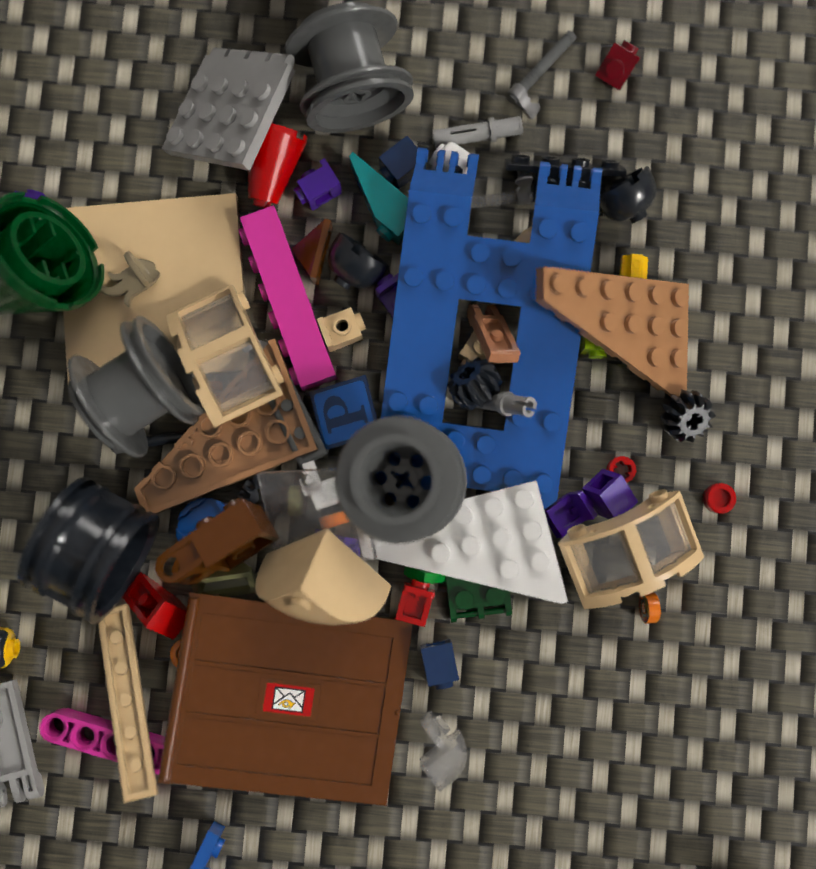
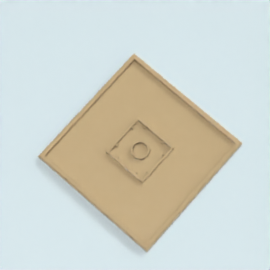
(192, 247)

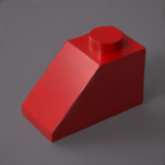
(156, 606)

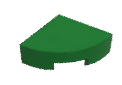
(424, 576)

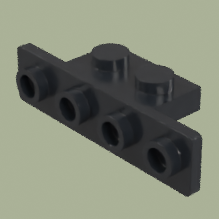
(523, 163)

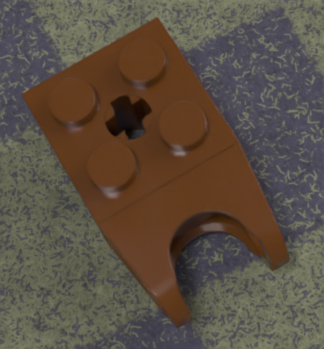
(218, 543)

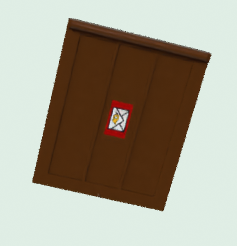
(285, 702)

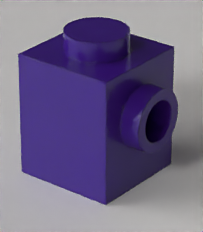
(610, 494)

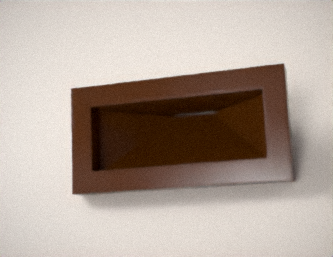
(313, 250)

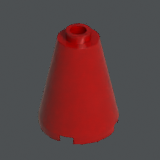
(274, 165)

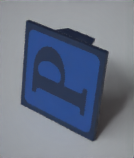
(342, 410)

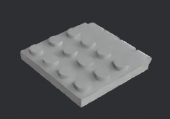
(230, 107)

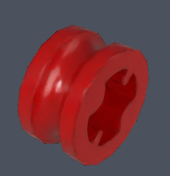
(623, 461)

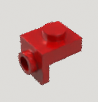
(415, 603)

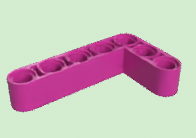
(101, 746)

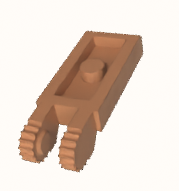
(493, 334)

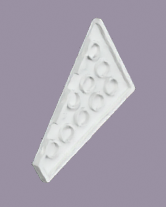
(491, 541)

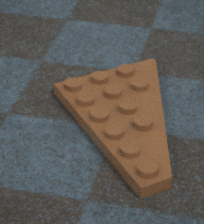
(628, 317)
(222, 455)

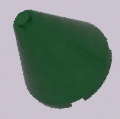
(45, 257)

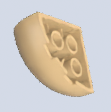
(321, 582)

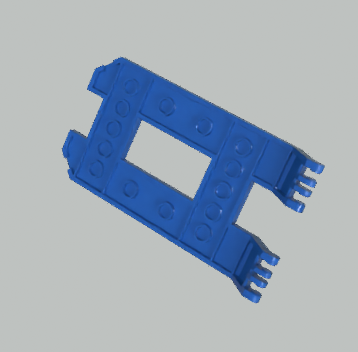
(447, 265)

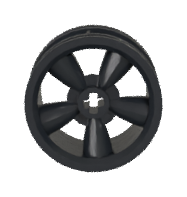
(87, 549)

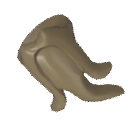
(133, 280)

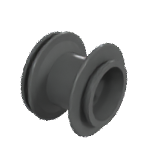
(349, 67)
(133, 388)
(364, 498)

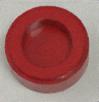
(719, 498)

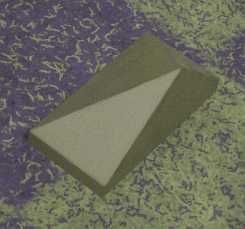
(227, 584)

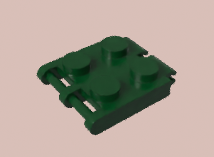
(469, 595)

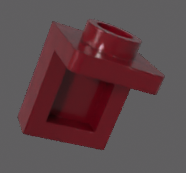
(618, 64)

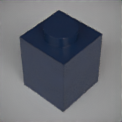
(399, 163)
(439, 664)

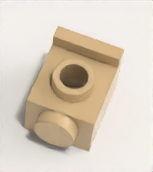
(338, 339)

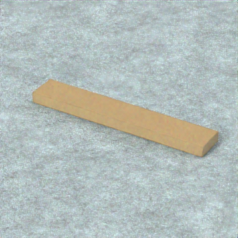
(127, 705)

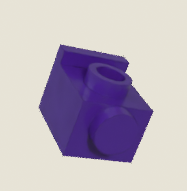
(318, 186)

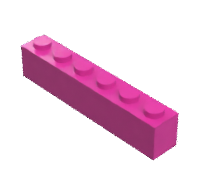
(288, 299)

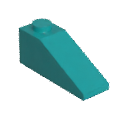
(383, 200)

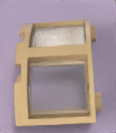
(224, 355)
(631, 550)

